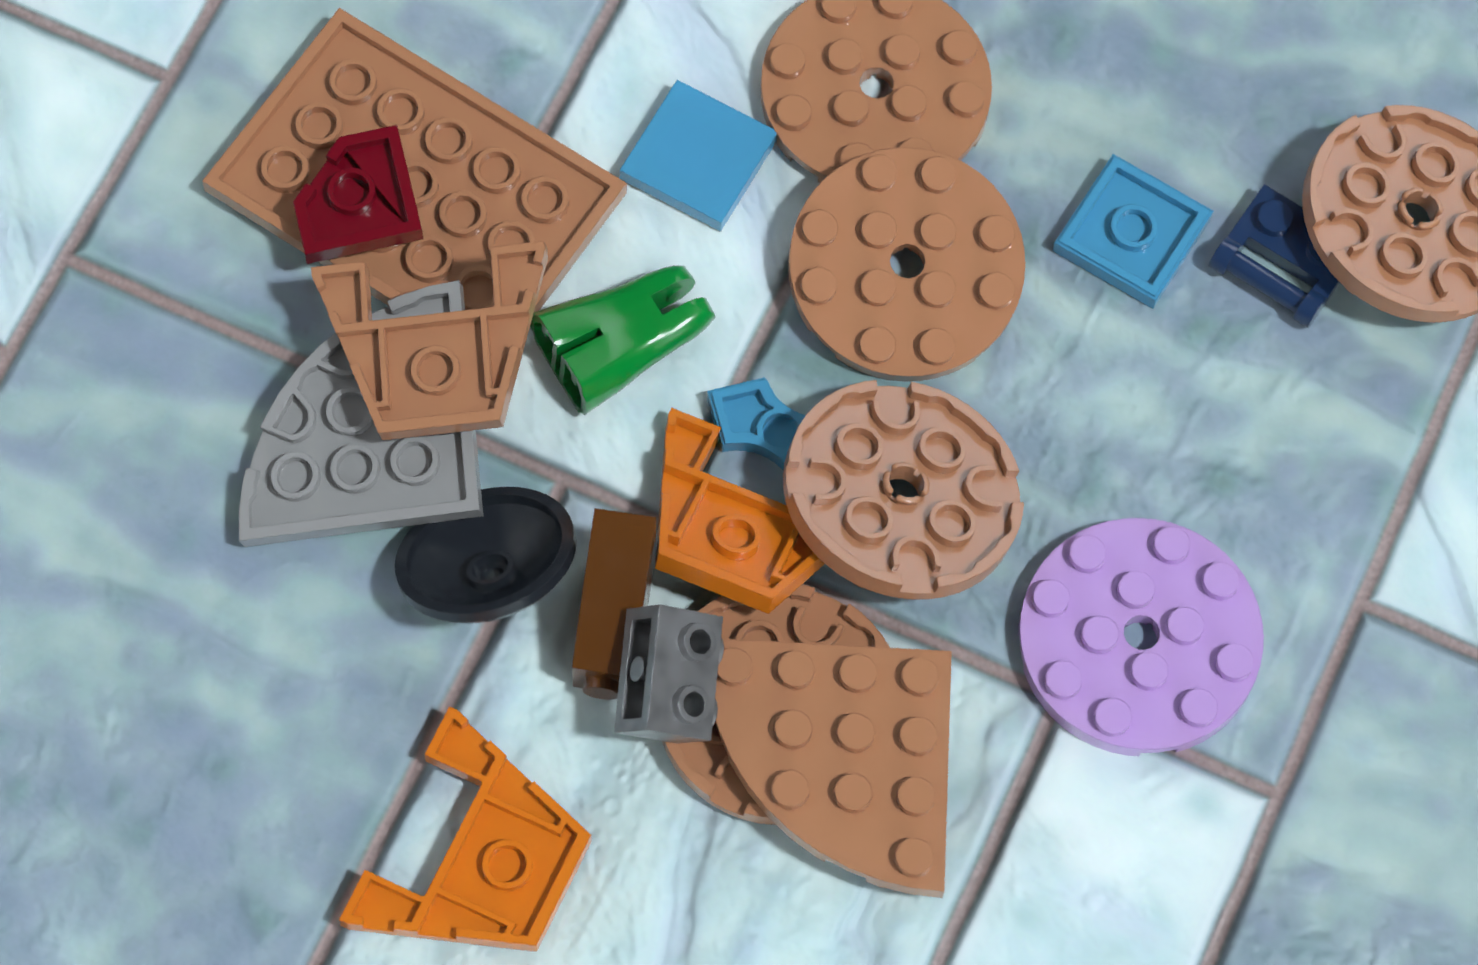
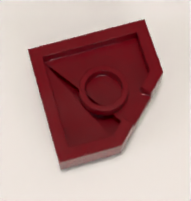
(358, 198)

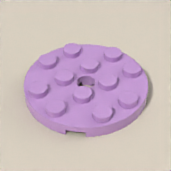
(1127, 695)

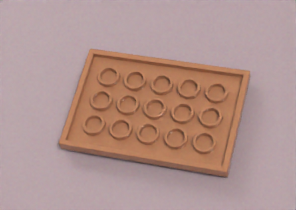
(470, 162)

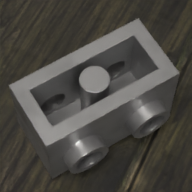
(669, 674)

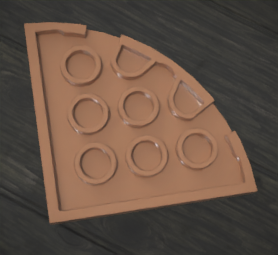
(845, 752)

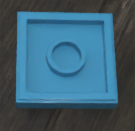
(698, 155)
(1132, 231)

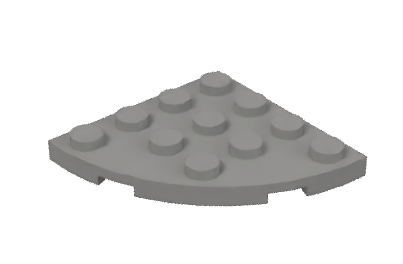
(330, 471)

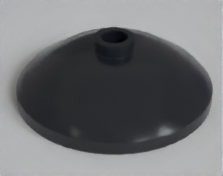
(490, 562)

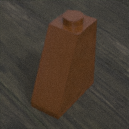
(615, 580)

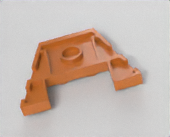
(723, 532)
(501, 868)

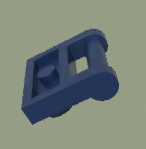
(1277, 232)

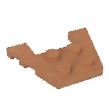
(439, 367)

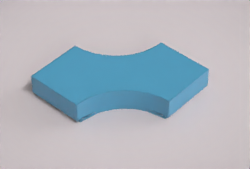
(753, 419)

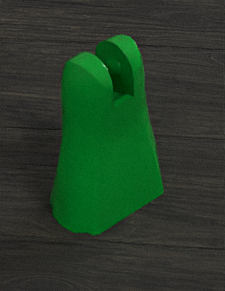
(618, 333)

